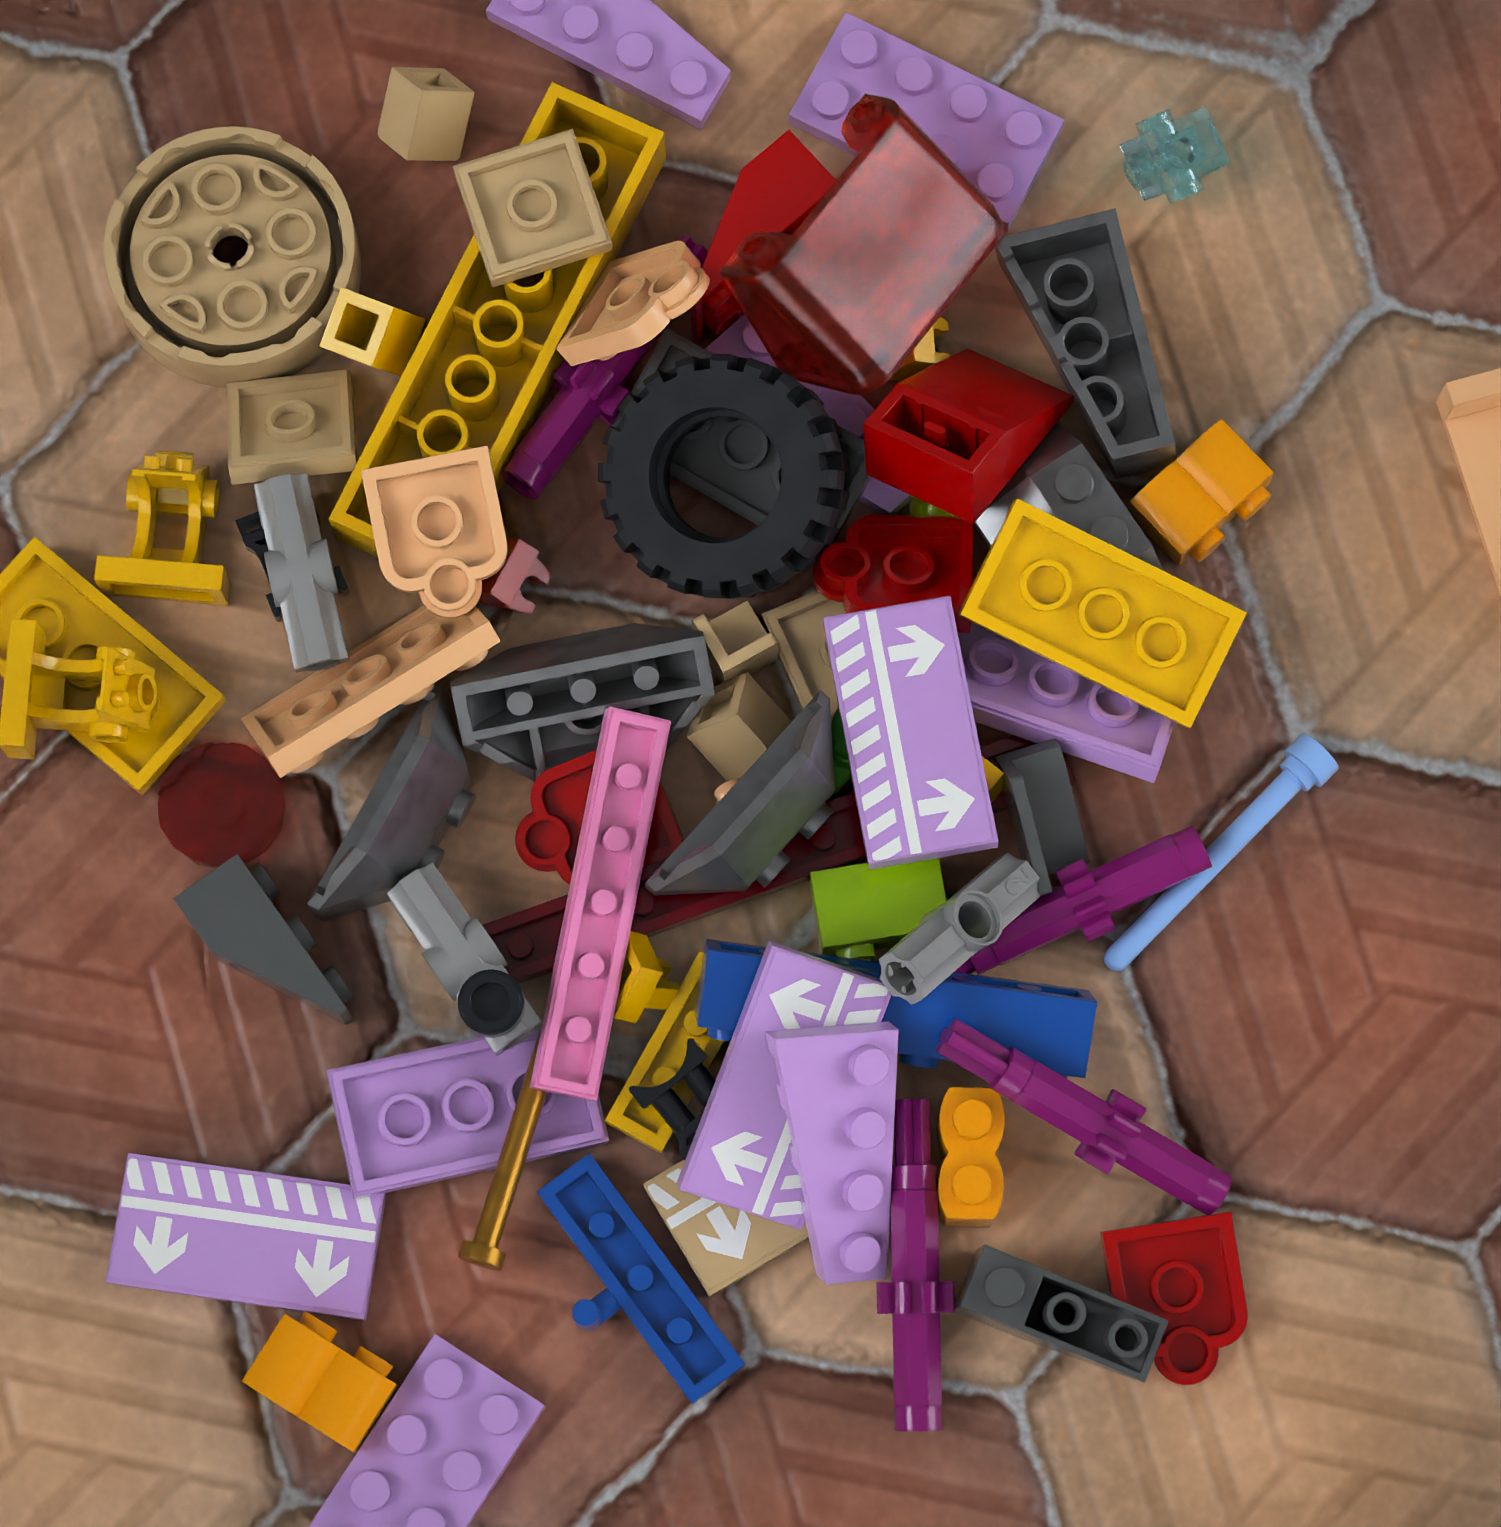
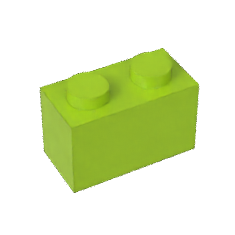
(872, 908)

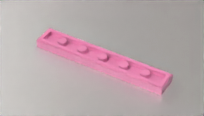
(600, 904)

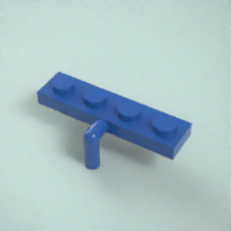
(638, 1281)

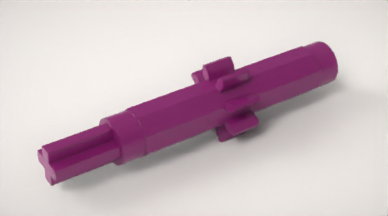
(584, 395)
(1090, 897)
(1106, 1128)
(915, 1293)

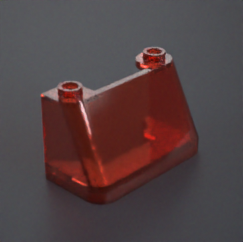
(870, 260)

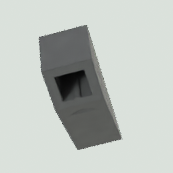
(247, 933)
(1059, 1314)

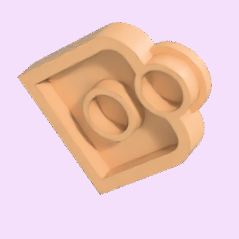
(634, 302)
(438, 527)

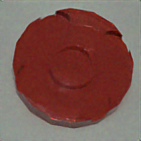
(221, 804)

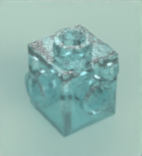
(1173, 154)

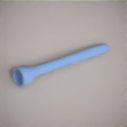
(1305, 765)

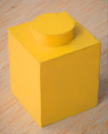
(372, 332)

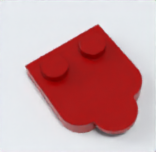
(899, 562)
(558, 798)
(1187, 1276)

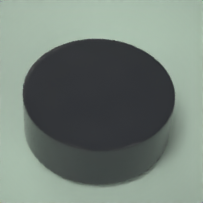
(491, 1003)

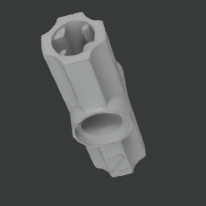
(301, 572)
(959, 928)
(453, 942)

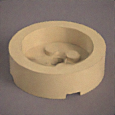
(220, 318)

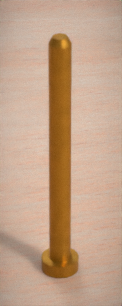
(484, 1248)

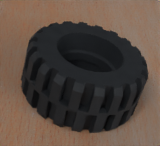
(641, 462)

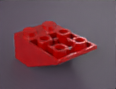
(769, 196)
(960, 431)

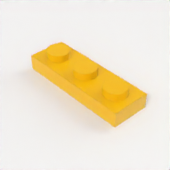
(661, 1062)

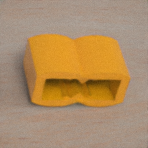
(1201, 494)
(971, 1174)
(321, 1381)

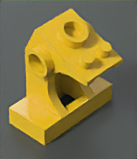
(173, 487)
(38, 686)

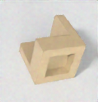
(425, 114)
(737, 642)
(736, 726)

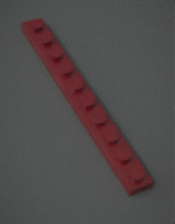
(532, 935)

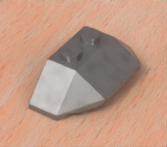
(1071, 487)
(550, 696)
(759, 814)
(404, 815)

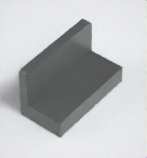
(1042, 809)

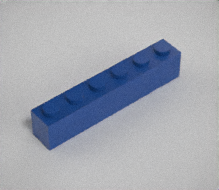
(1035, 1018)

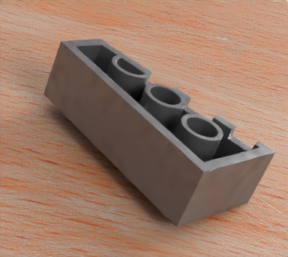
(1090, 320)

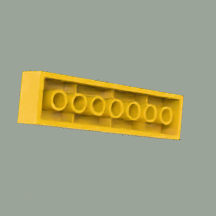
(494, 348)

